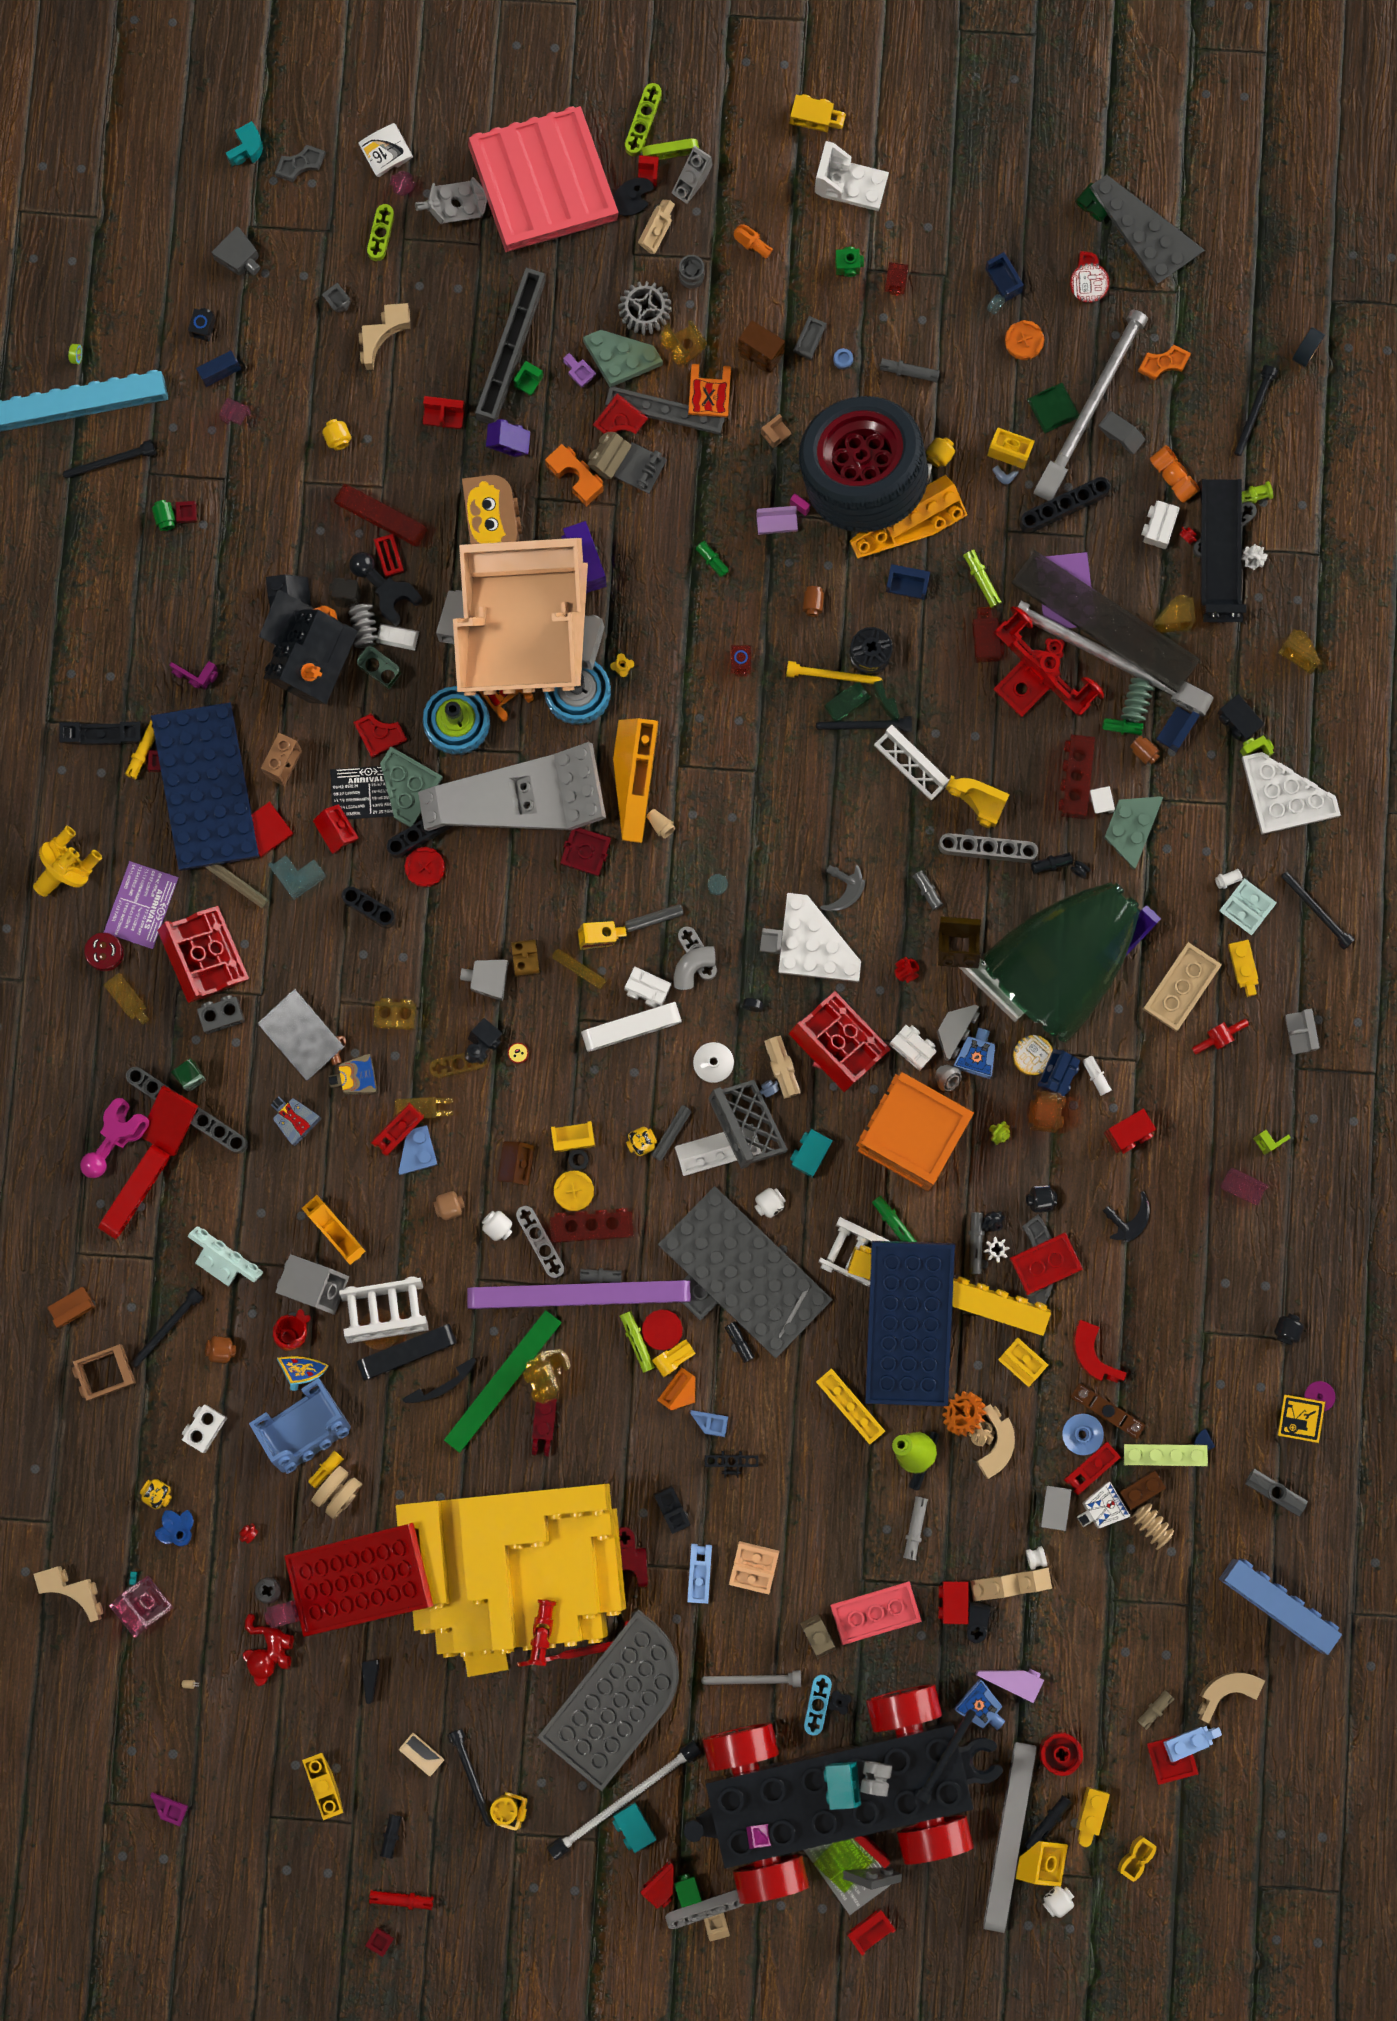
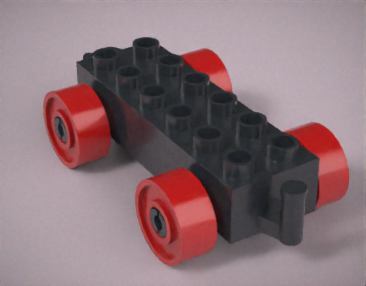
(794, 1802)

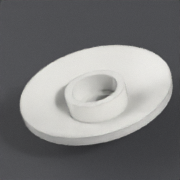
(717, 1072)

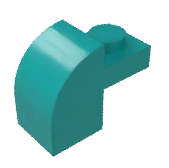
(250, 145)

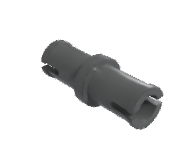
(928, 890)
(600, 1275)

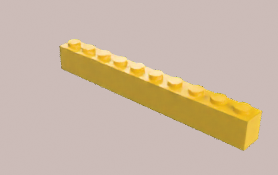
(976, 1298)

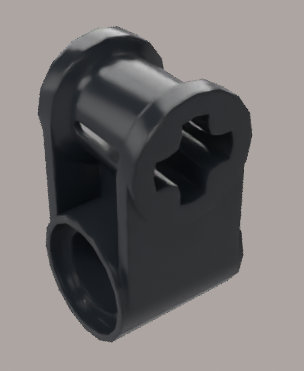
(978, 1618)

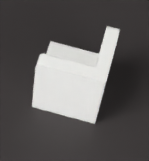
(1102, 800)

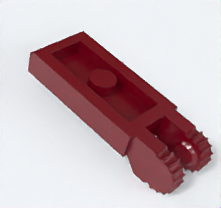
(543, 1425)

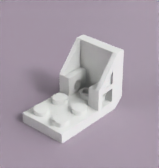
(847, 181)

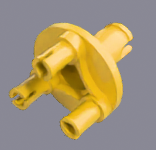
(63, 864)

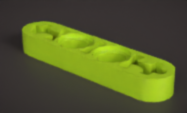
(645, 120)

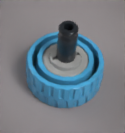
(584, 702)

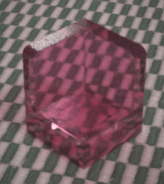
(233, 412)

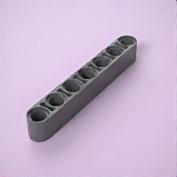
(213, 1124)

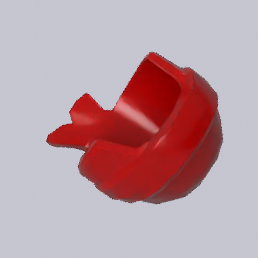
(291, 1330)

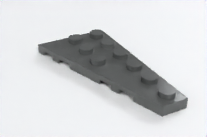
(1151, 237)

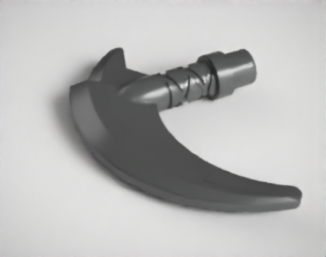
(854, 888)

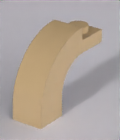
(1004, 1444)
(1225, 1684)

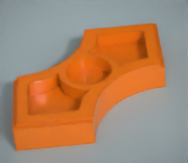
(1156, 364)

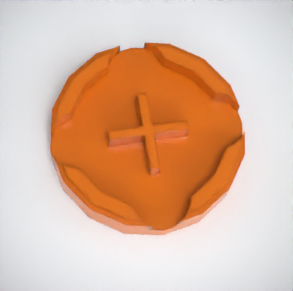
(1024, 340)

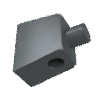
(237, 253)

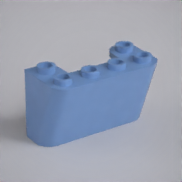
(301, 1429)

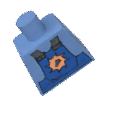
(977, 1055)
(984, 1703)

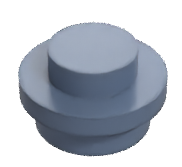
(769, 1088)

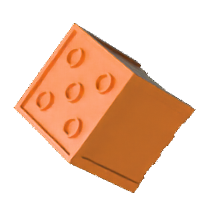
(914, 1131)

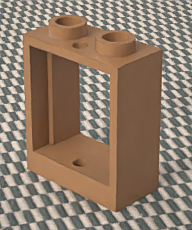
(282, 752)
(124, 1366)

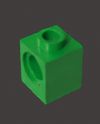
(687, 1890)

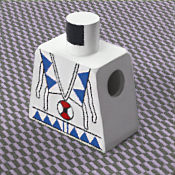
(1103, 1507)

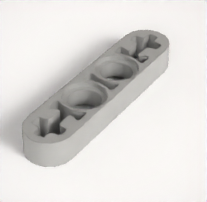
(541, 1241)
(703, 1910)

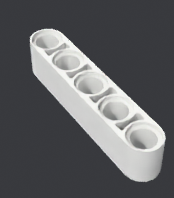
(631, 1027)

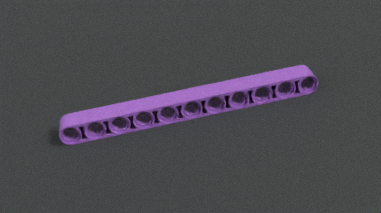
(578, 1294)

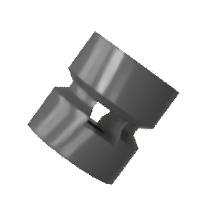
(691, 271)

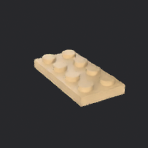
(1182, 987)

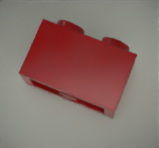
(954, 1602)

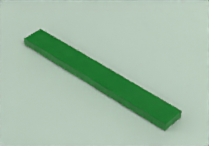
(502, 1381)

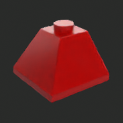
(660, 1886)

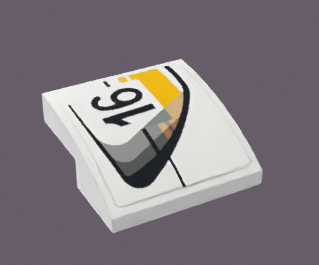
(385, 149)

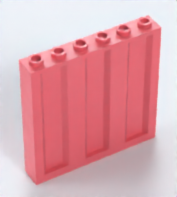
(542, 178)

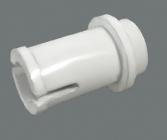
(1229, 878)

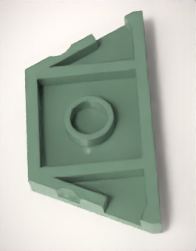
(1131, 826)

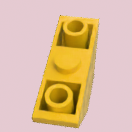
(323, 1786)

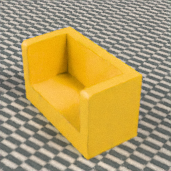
(573, 1137)

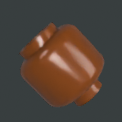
(220, 1349)

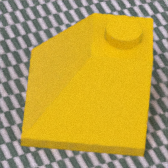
(1043, 1864)

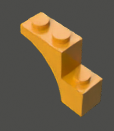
(333, 1229)

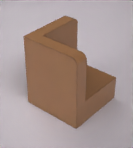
(775, 431)

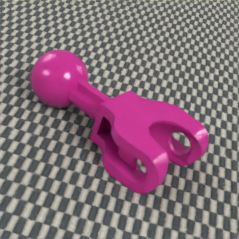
(117, 1133)

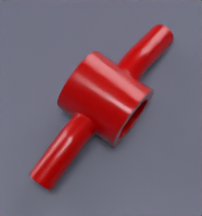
(1220, 1036)

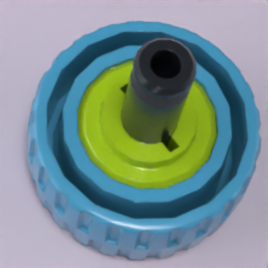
(456, 721)

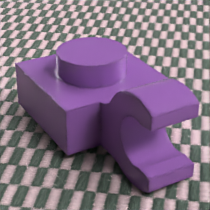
(579, 372)

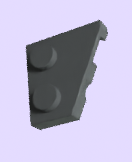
(873, 1877)

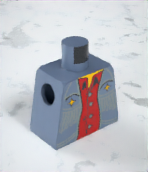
(294, 1119)

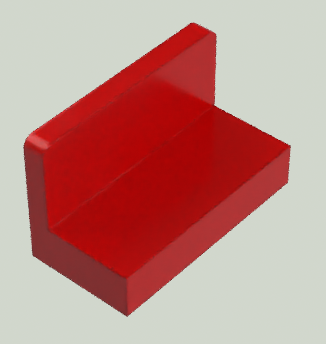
(335, 828)

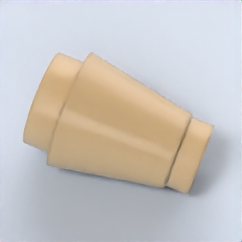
(661, 824)

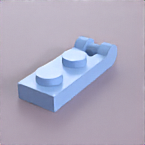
(699, 1574)

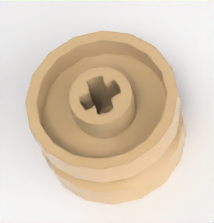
(339, 1494)

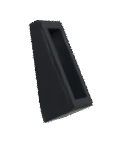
(370, 1673)

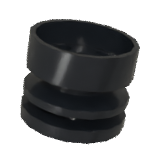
(870, 662)

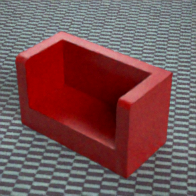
(870, 1931)

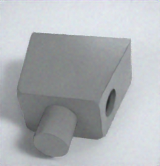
(487, 977)

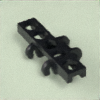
(731, 1472)

